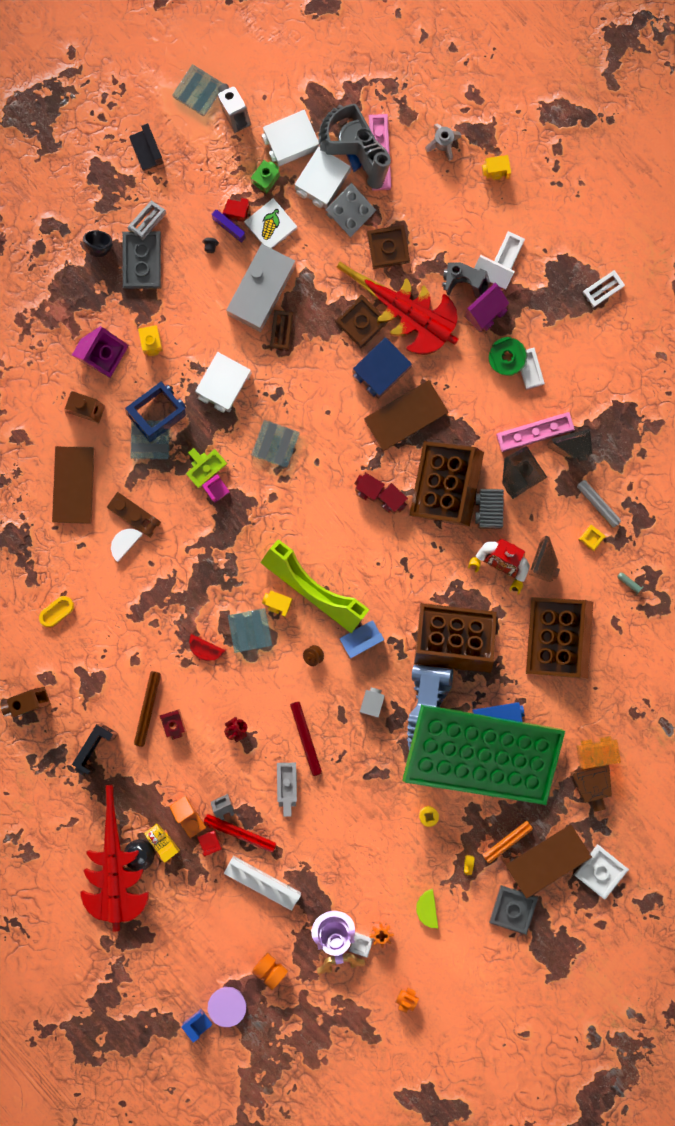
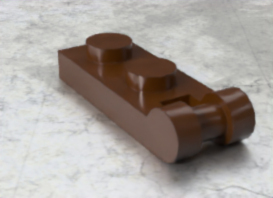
(133, 514)

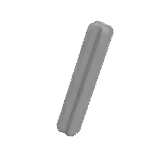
(599, 503)

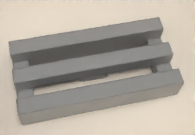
(148, 227)

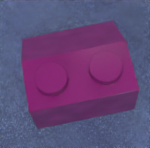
(487, 308)

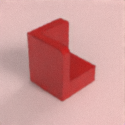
(237, 209)
(210, 842)

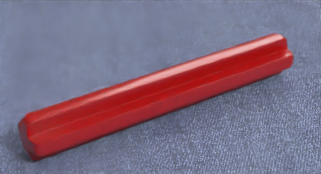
(239, 833)

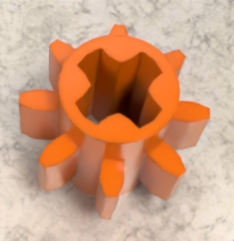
(377, 932)
(407, 1000)

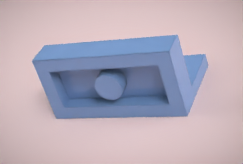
(361, 639)

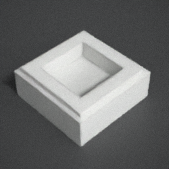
(362, 945)

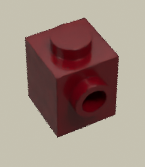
(368, 487)
(393, 499)

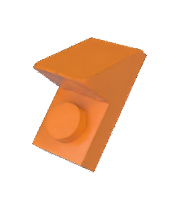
(187, 816)

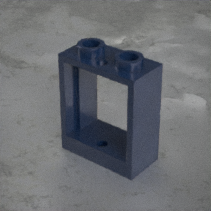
(152, 433)

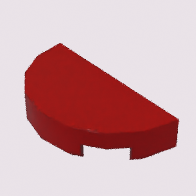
(204, 650)

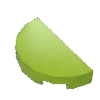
(426, 909)

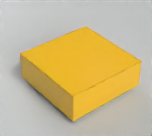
(592, 537)

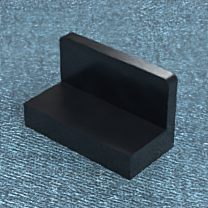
(146, 148)

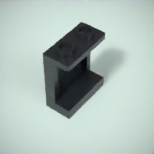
(88, 748)

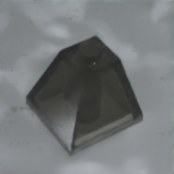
(573, 446)
(521, 472)
(545, 561)

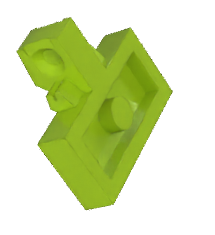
(204, 466)

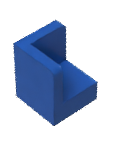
(196, 1025)

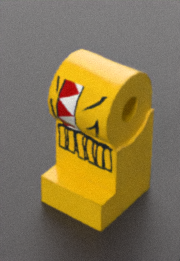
(162, 842)

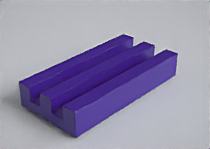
(228, 225)

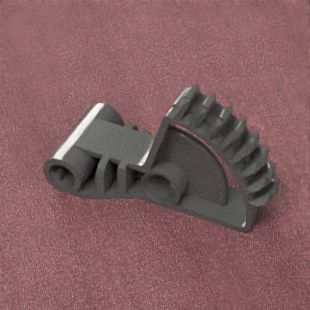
(357, 140)

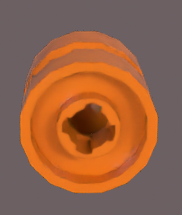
(269, 971)

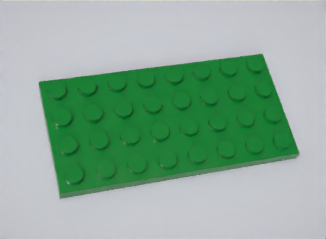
(483, 755)

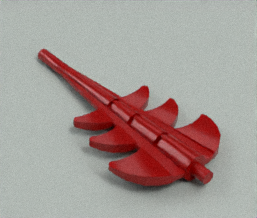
(114, 901)

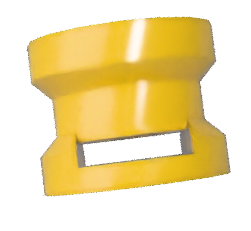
(426, 814)

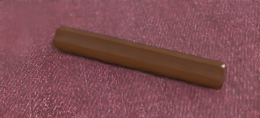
(147, 709)

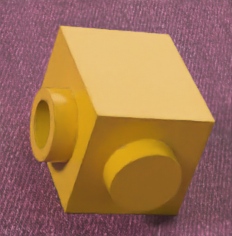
(150, 340)

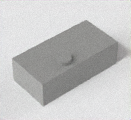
(261, 287)

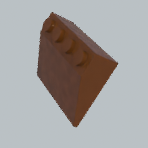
(447, 483)
(559, 637)
(455, 638)

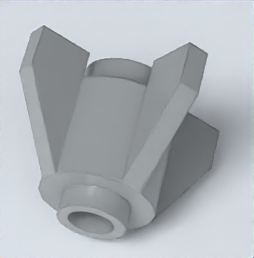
(443, 140)

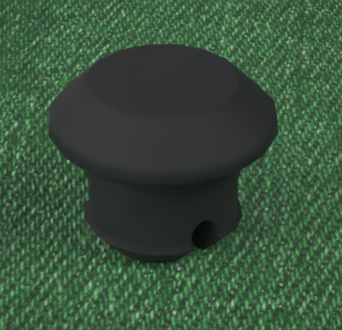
(210, 244)

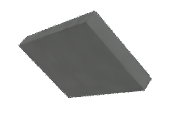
(141, 261)

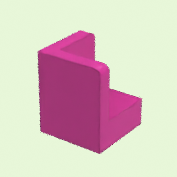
(215, 488)

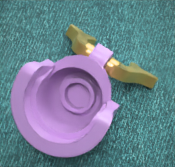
(333, 934)

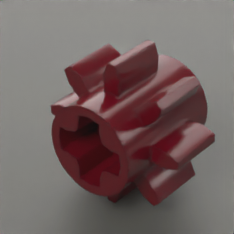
(235, 729)

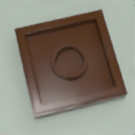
(388, 246)
(360, 321)

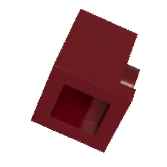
(174, 716)

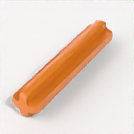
(507, 842)

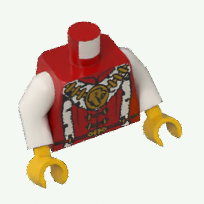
(506, 558)

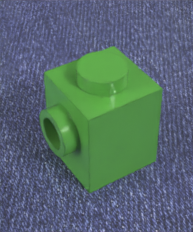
(265, 176)

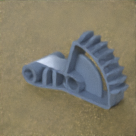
(432, 688)

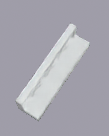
(262, 883)

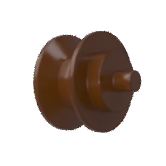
(313, 655)

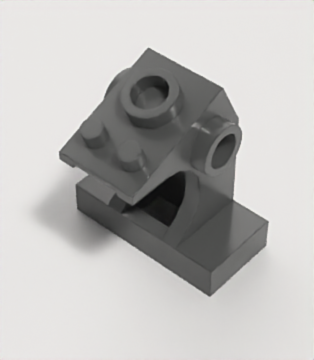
(476, 278)

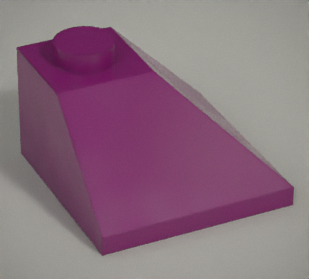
(100, 351)

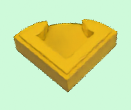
(469, 864)

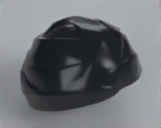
(97, 243)
(145, 856)

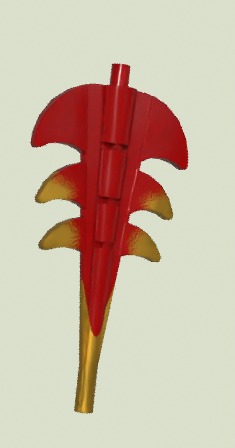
(433, 326)

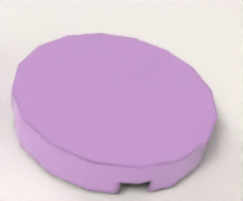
(227, 1007)

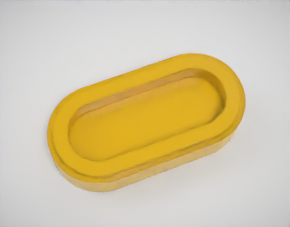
(56, 611)

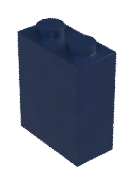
(381, 368)

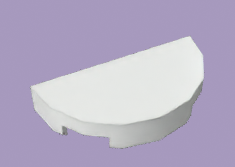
(123, 542)

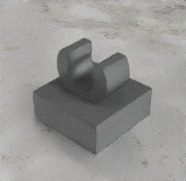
(222, 806)

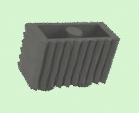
(490, 508)

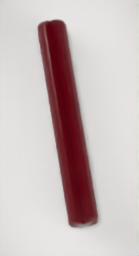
(306, 738)

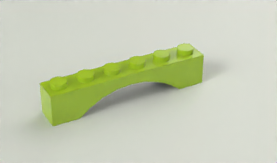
(284, 564)

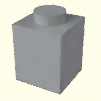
(372, 702)

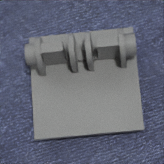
(350, 210)

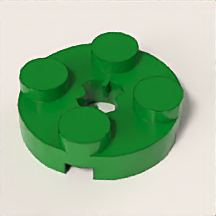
(514, 347)

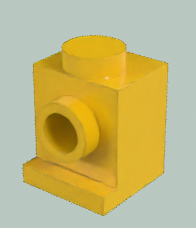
(497, 167)
(277, 602)

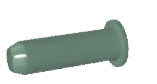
(629, 582)

